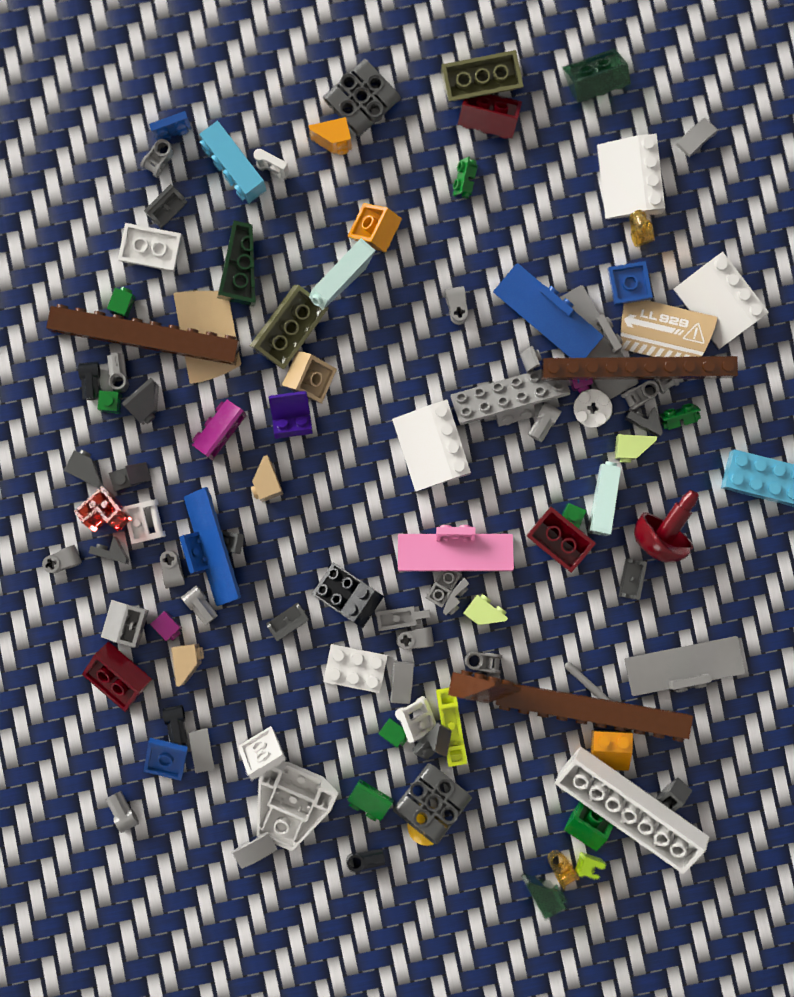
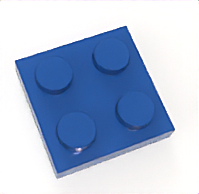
(171, 126)
(630, 283)
(165, 759)

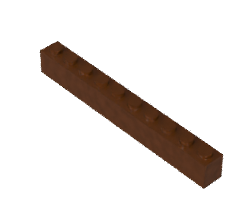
(143, 335)
(639, 368)
(599, 711)

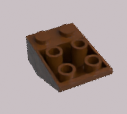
(479, 688)

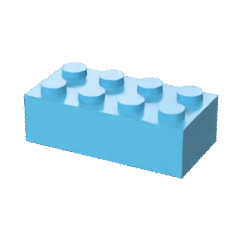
(233, 162)
(759, 477)

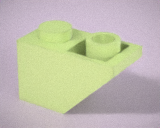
(483, 613)

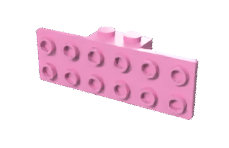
(455, 551)

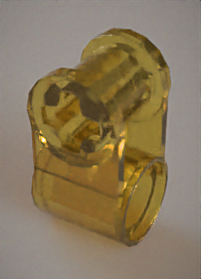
(641, 228)
(564, 871)

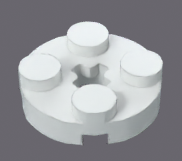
(601, 401)

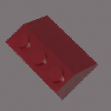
(490, 115)
(560, 539)
(116, 676)

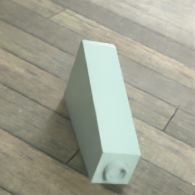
(342, 274)
(604, 499)

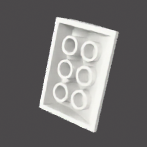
(631, 176)
(723, 293)
(431, 445)

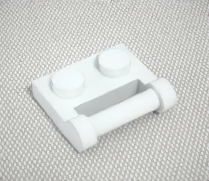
(267, 161)
(138, 526)
(419, 725)

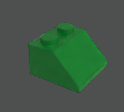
(369, 800)
(588, 827)

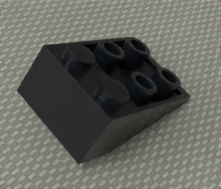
(347, 595)

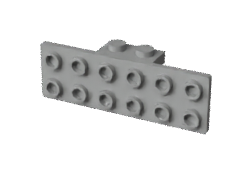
(607, 347)
(507, 399)
(685, 666)

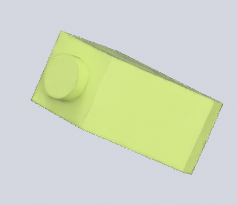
(632, 446)

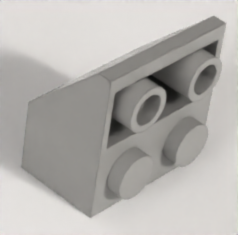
(124, 624)

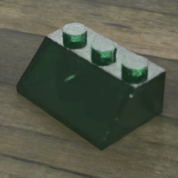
(597, 75)
(547, 897)

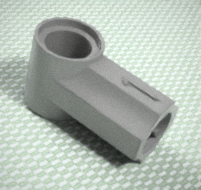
(117, 371)
(545, 419)
(197, 602)
(123, 816)

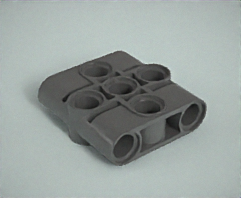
(380, 98)
(435, 824)

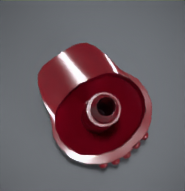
(663, 537)

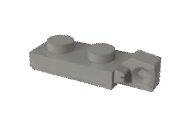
(400, 618)

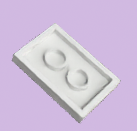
(149, 247)
(355, 668)
(261, 753)

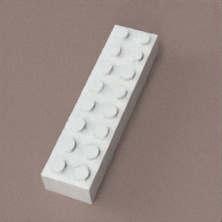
(632, 810)

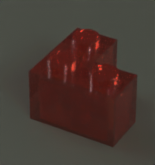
(102, 508)

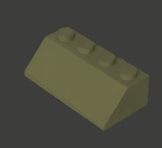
(481, 76)
(288, 327)

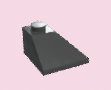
(144, 402)

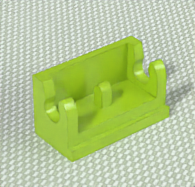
(586, 865)

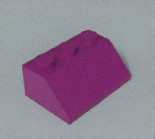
(218, 429)

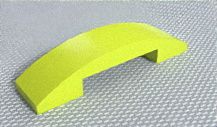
(450, 718)

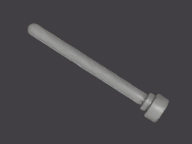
(587, 683)

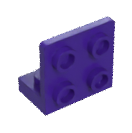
(290, 414)

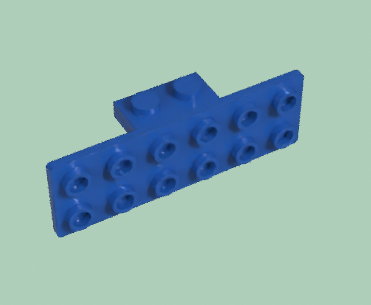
(548, 313)
(207, 549)

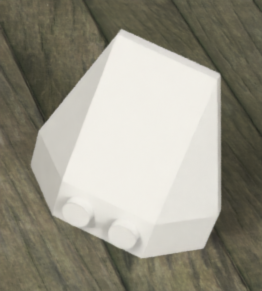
(292, 803)

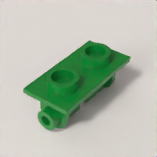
(465, 168)
(672, 417)

